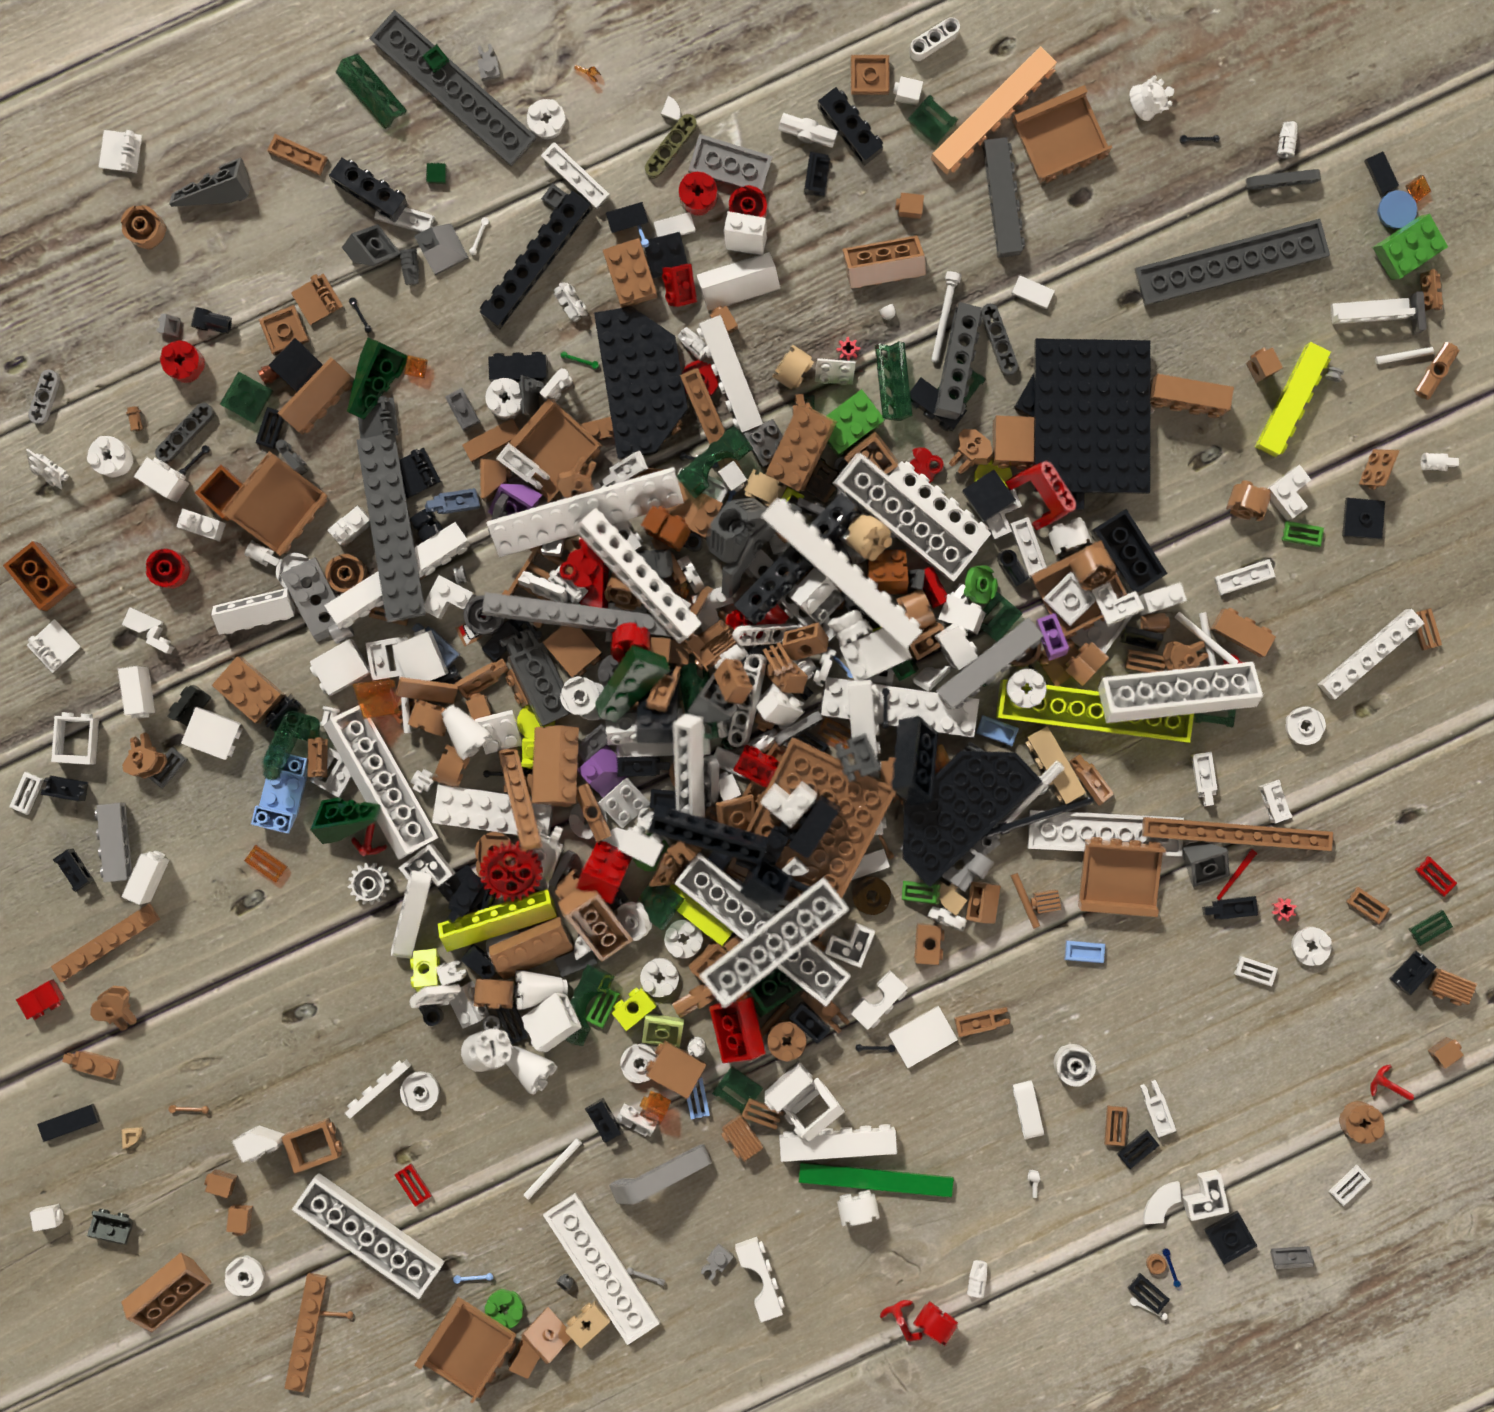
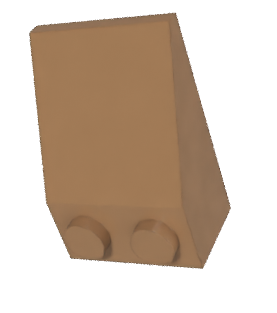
(697, 511)

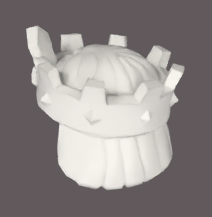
(1150, 98)
(850, 627)

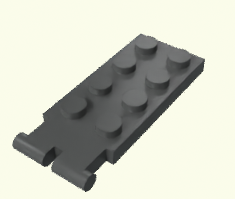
(536, 676)

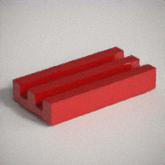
(1423, 865)
(406, 1188)

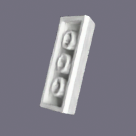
(738, 281)

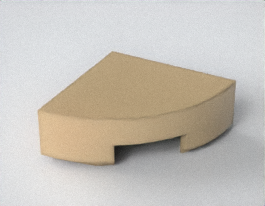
(130, 1136)

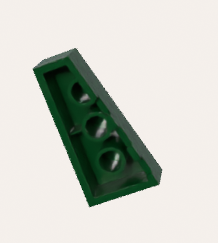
(630, 682)

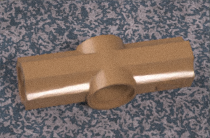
(1442, 361)
(598, 824)
(697, 998)

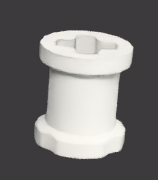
(327, 710)

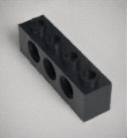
(864, 152)
(347, 169)

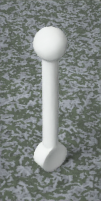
(485, 222)
(1134, 1302)

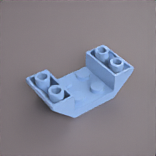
(282, 797)

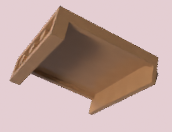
(1061, 135)
(555, 445)
(275, 504)
(1051, 575)
(1120, 877)
(467, 1348)

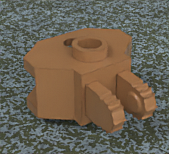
(973, 450)
(576, 480)
(1183, 655)
(143, 758)
(113, 1007)

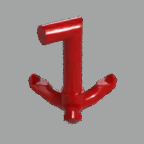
(366, 848)
(1383, 1081)
(897, 1313)

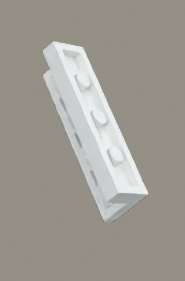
(1371, 311)

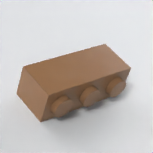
(1243, 632)

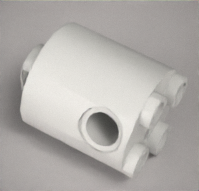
(486, 1050)

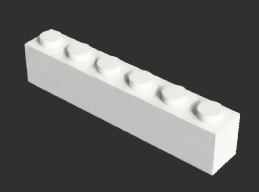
(730, 374)
(689, 765)
(839, 1144)

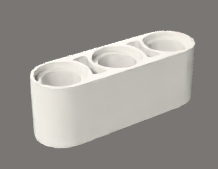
(937, 31)
(1028, 1109)

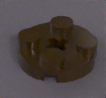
(881, 900)

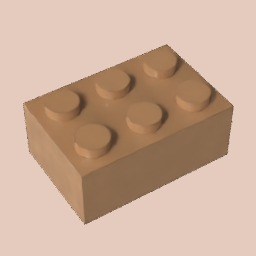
(630, 273)
(248, 689)

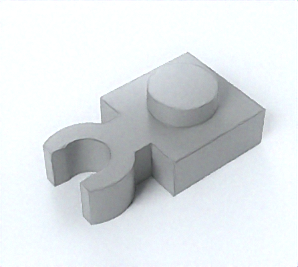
(488, 65)
(718, 1260)

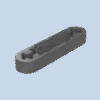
(1283, 179)
(1000, 339)
(182, 430)

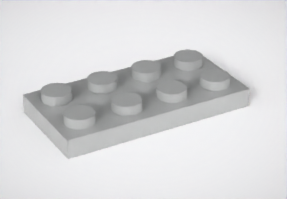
(730, 163)

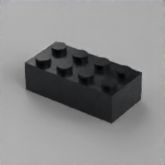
(1129, 551)
(656, 725)
(915, 760)

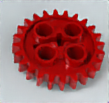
(498, 882)

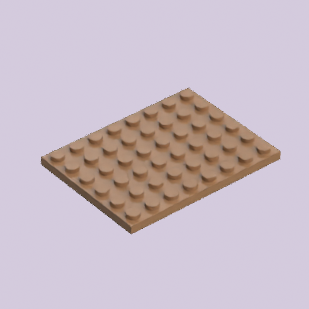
(848, 837)

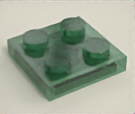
(246, 397)
(660, 904)

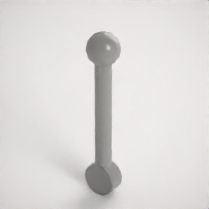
(630, 1271)

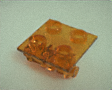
(376, 698)

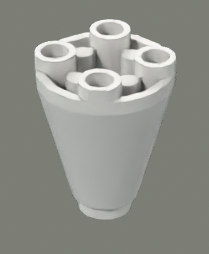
(465, 732)
(536, 987)
(530, 1069)

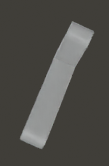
(637, 1189)

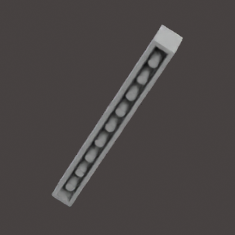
(568, 614)

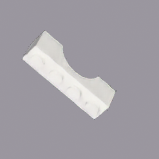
(751, 1256)

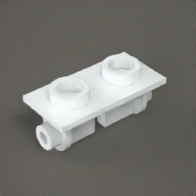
(566, 294)
(574, 592)
(629, 1115)

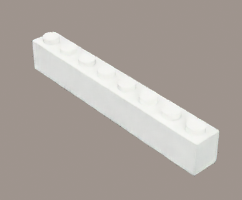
(368, 594)
(862, 721)

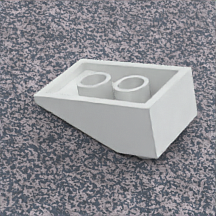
(873, 654)

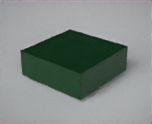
(435, 58)
(436, 173)

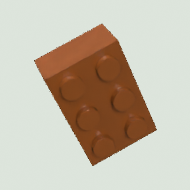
(39, 576)

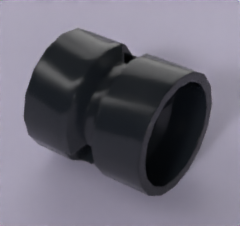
(426, 524)

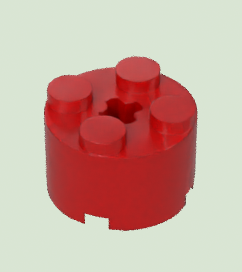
(748, 196)
(707, 198)
(172, 356)
(156, 568)
(626, 636)
(935, 1324)

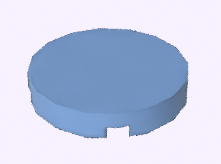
(1397, 209)

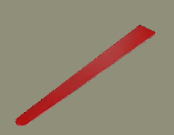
(1250, 856)

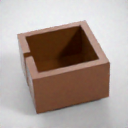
(219, 489)
(666, 528)
(889, 572)

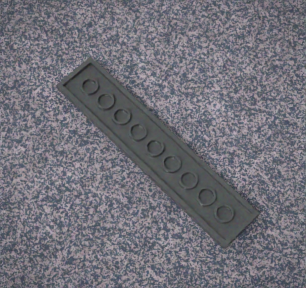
(454, 89)
(1232, 262)
(391, 528)

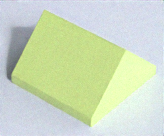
(661, 1028)

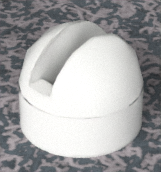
(888, 312)

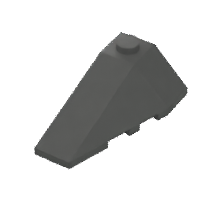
(222, 187)
(711, 704)

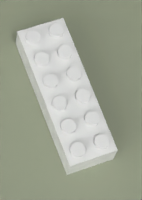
(482, 810)

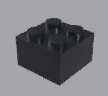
(766, 885)

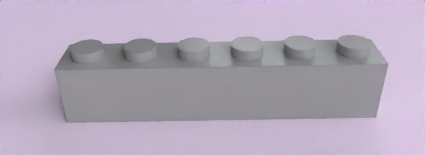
(989, 663)

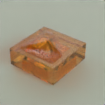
(1418, 188)
(416, 366)

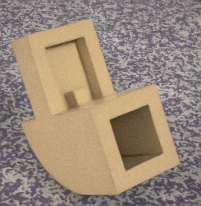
(950, 899)

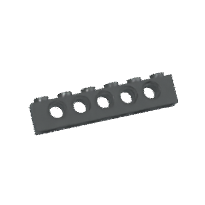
(971, 316)

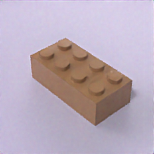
(1190, 395)
(801, 447)

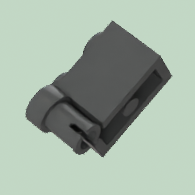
(658, 561)

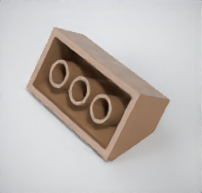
(884, 262)
(317, 396)
(555, 766)
(595, 923)
(531, 948)
(165, 1292)

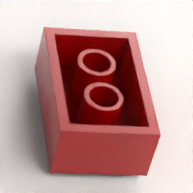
(604, 871)
(737, 1030)

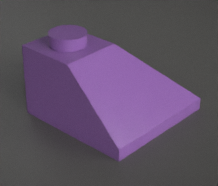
(520, 498)
(601, 771)

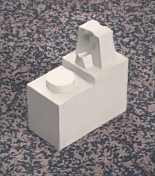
(201, 525)
(350, 526)
(960, 612)

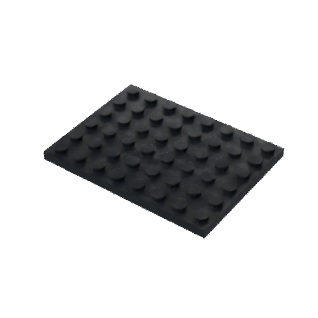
(1094, 413)

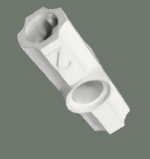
(807, 130)

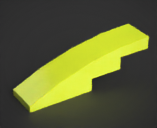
(702, 918)

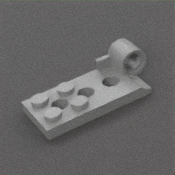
(309, 611)
(975, 865)

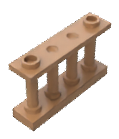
(538, 571)

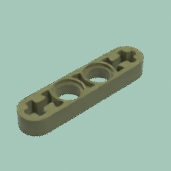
(672, 147)

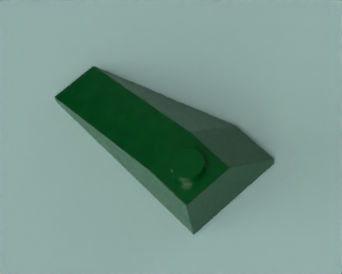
(374, 374)
(342, 818)
(772, 991)

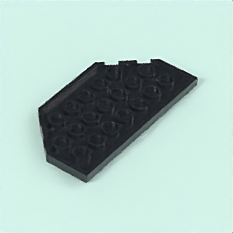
(640, 380)
(966, 803)

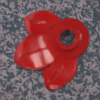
(922, 463)
(581, 567)
(735, 620)

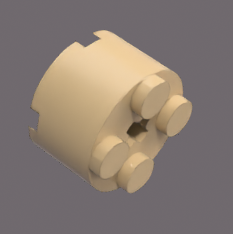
(792, 367)
(764, 488)
(868, 536)

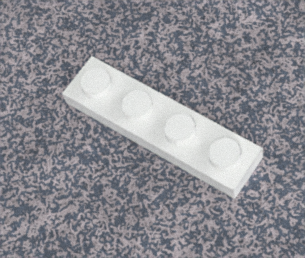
(575, 175)
(371, 1092)

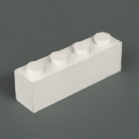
(253, 611)

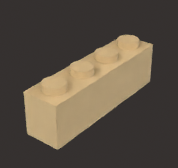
(1047, 752)

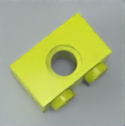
(424, 960)
(628, 1018)

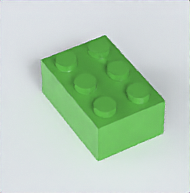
(1410, 247)
(855, 421)

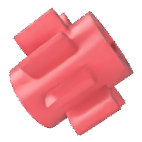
(851, 345)
(1279, 906)

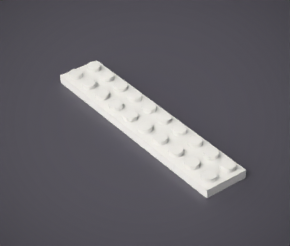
(558, 518)

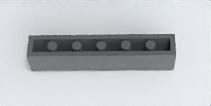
(1002, 197)

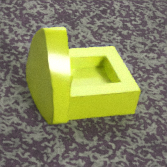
(790, 492)

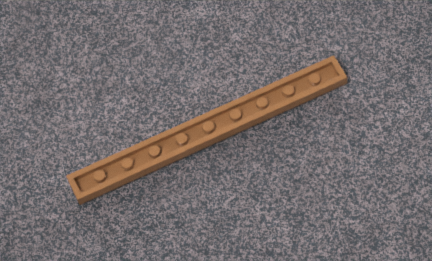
(1237, 834)

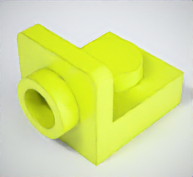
(527, 753)

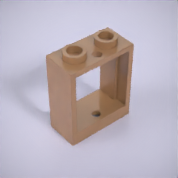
(294, 1152)

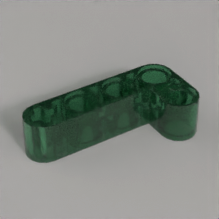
(292, 727)

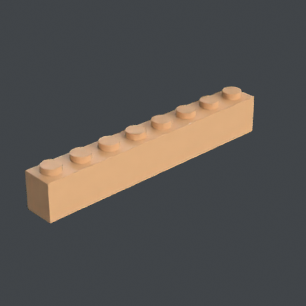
(994, 110)

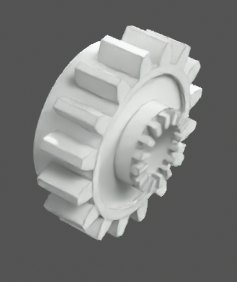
(359, 887)

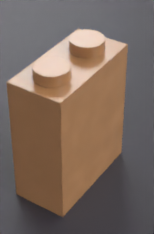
(1013, 441)
(573, 650)
(675, 1068)

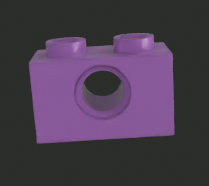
(1053, 639)

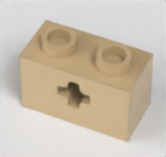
(581, 1333)

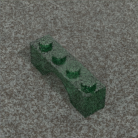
(730, 445)
(593, 982)

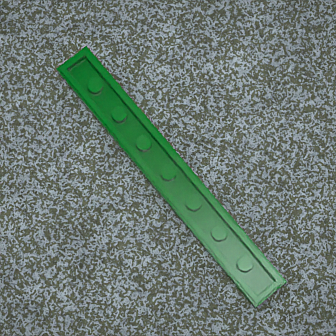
(876, 1179)

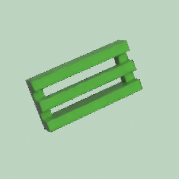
(1286, 531)
(935, 893)
(595, 1021)

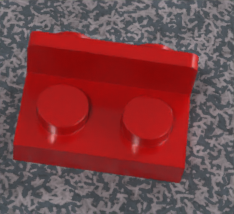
(679, 285)
(933, 588)
(756, 765)

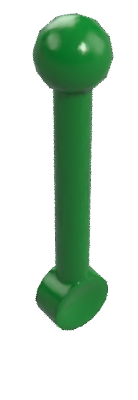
(594, 364)

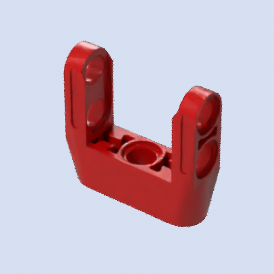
(1050, 489)

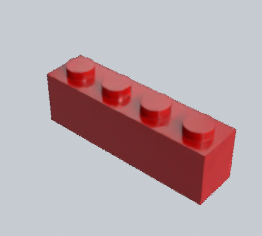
(599, 578)

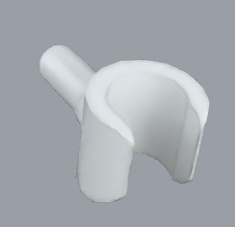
(1035, 1178)

